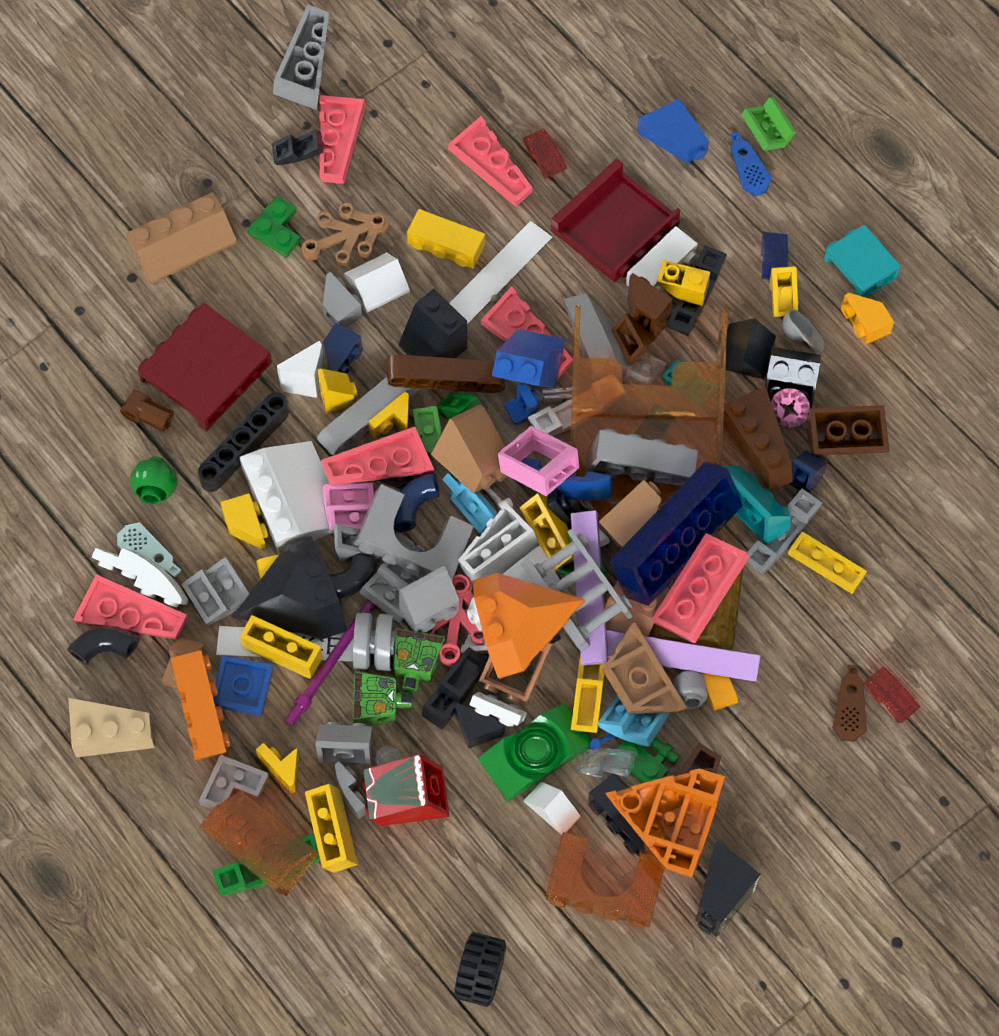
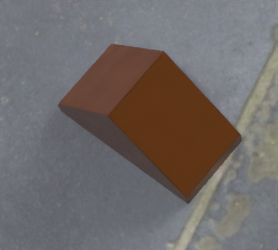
(632, 337)

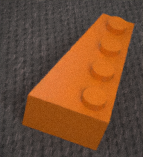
(199, 706)

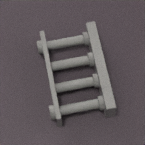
(538, 572)

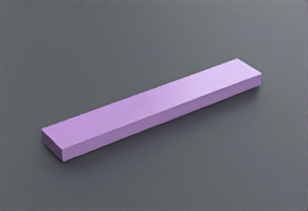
(587, 525)
(697, 657)

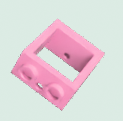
(562, 465)

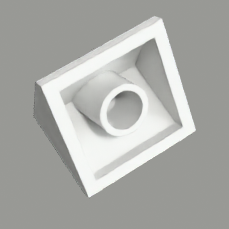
(378, 281)
(300, 372)

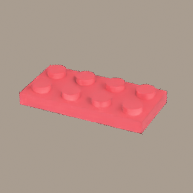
(700, 588)

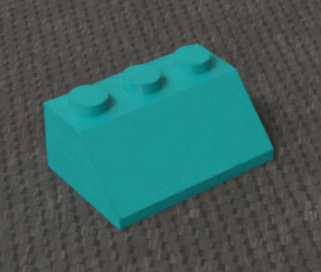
(759, 507)

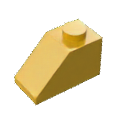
(336, 390)

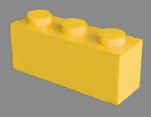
(445, 239)
(281, 647)
(331, 828)

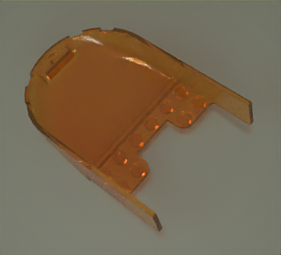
(687, 411)

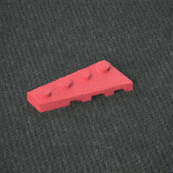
(339, 131)
(116, 605)

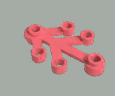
(454, 623)

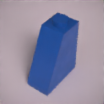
(674, 131)

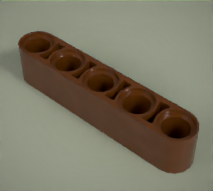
(443, 374)

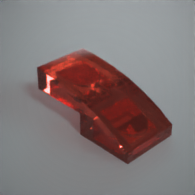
(545, 153)
(892, 694)

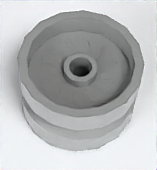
(371, 641)

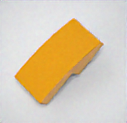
(720, 691)

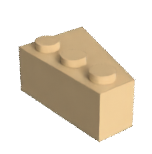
(108, 729)

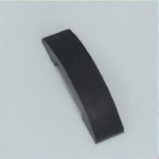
(687, 314)

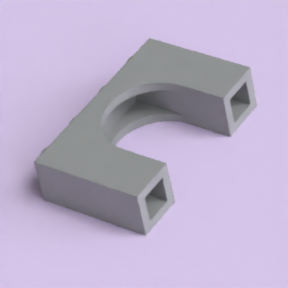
(379, 538)

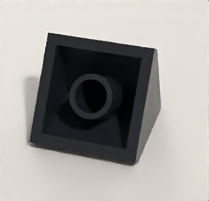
(748, 348)

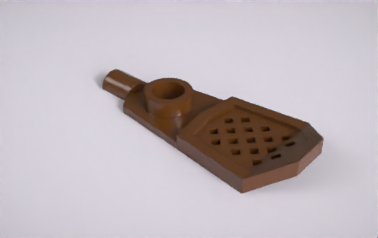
(851, 702)

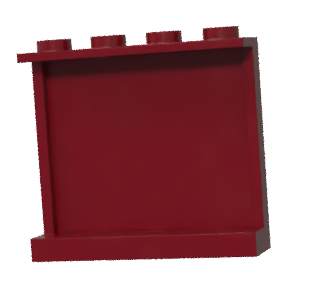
(613, 222)
(205, 365)

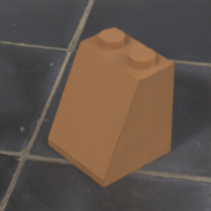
(471, 449)
(631, 513)

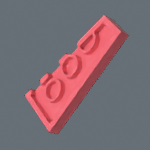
(485, 156)
(513, 314)
(385, 458)

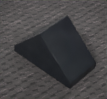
(477, 727)

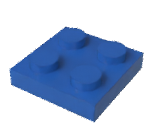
(242, 685)

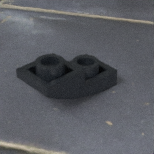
(562, 507)

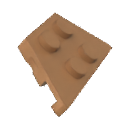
(640, 677)

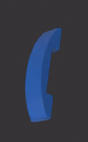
(590, 487)

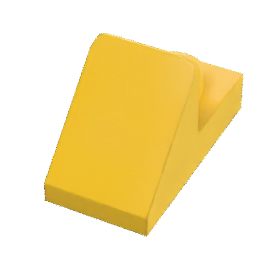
(784, 290)
(395, 413)
(283, 770)

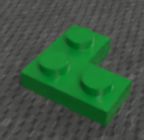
(271, 228)

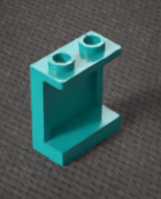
(863, 261)

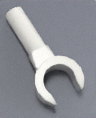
(497, 500)

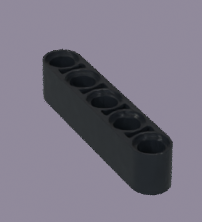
(245, 430)

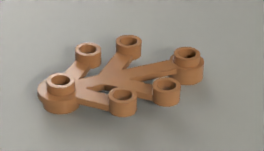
(348, 233)

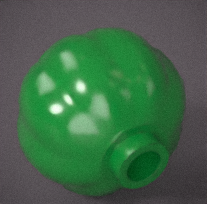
(152, 477)

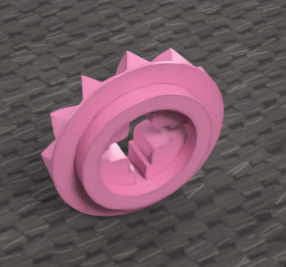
(786, 397)

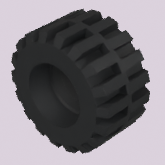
(480, 969)

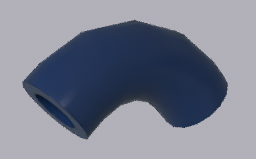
(415, 493)

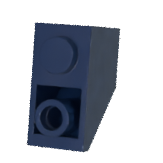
(341, 348)

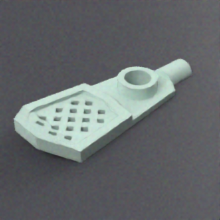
(150, 550)

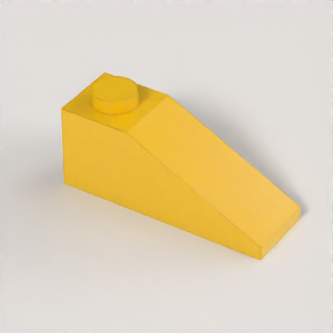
(548, 528)

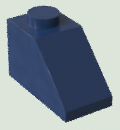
(807, 471)

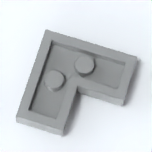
(230, 777)

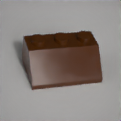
(847, 430)

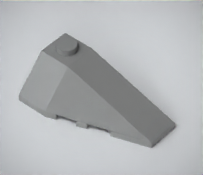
(595, 331)

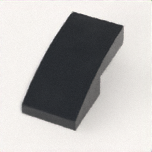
(294, 149)

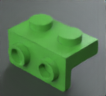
(769, 125)

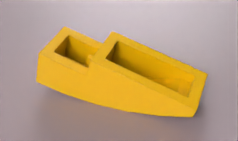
(588, 697)

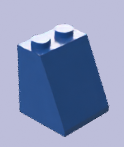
(530, 358)

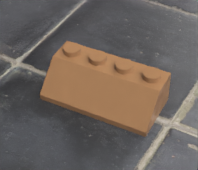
(181, 238)

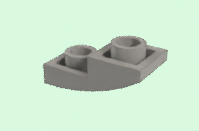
(347, 784)

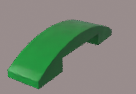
(238, 878)

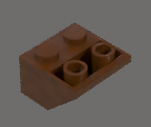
(648, 304)

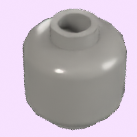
(691, 688)

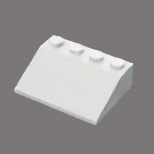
(288, 491)

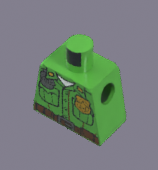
(416, 657)
(377, 699)

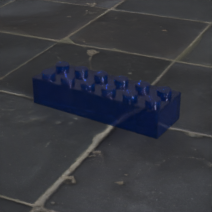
(674, 532)

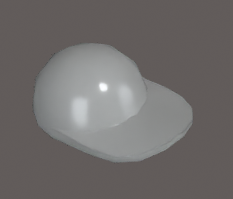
(800, 329)

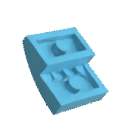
(631, 727)

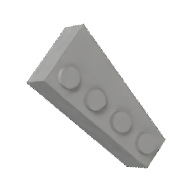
(303, 62)
(640, 458)

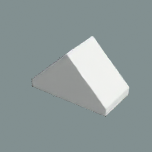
(553, 807)

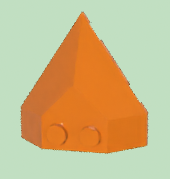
(519, 619)
(673, 816)

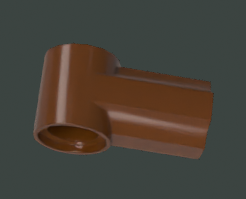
(141, 408)

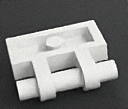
(489, 705)

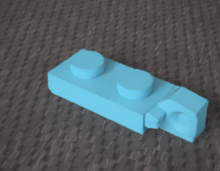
(472, 505)

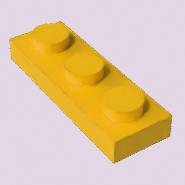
(827, 562)

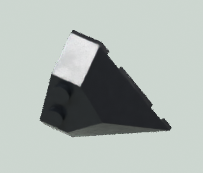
(296, 594)

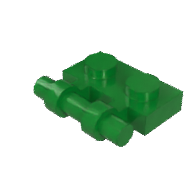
(646, 766)

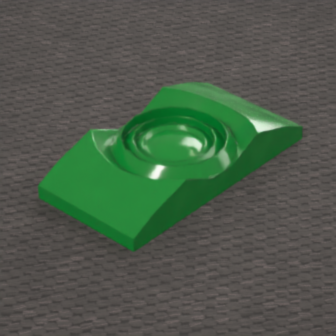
(534, 752)

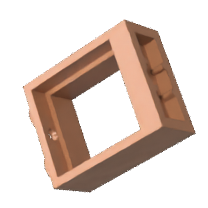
(515, 694)

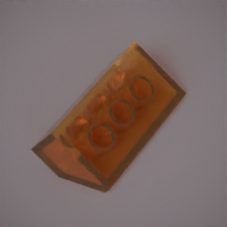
(259, 841)

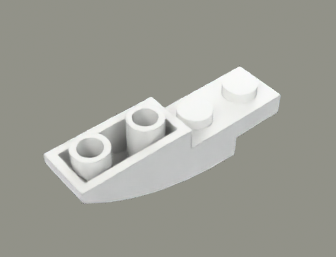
(150, 576)

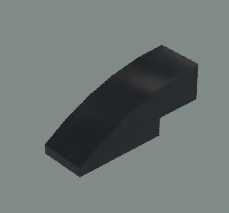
(454, 688)

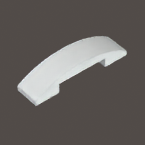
(553, 420)

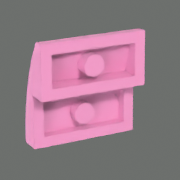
(347, 503)

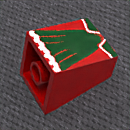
(405, 791)

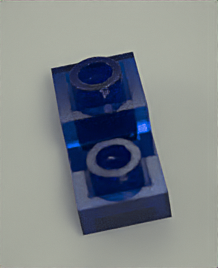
(774, 252)

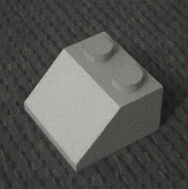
(429, 601)
(344, 743)

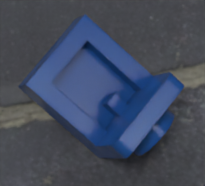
(522, 406)

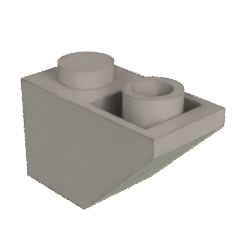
(339, 303)

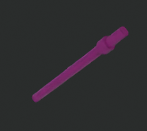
(303, 700)

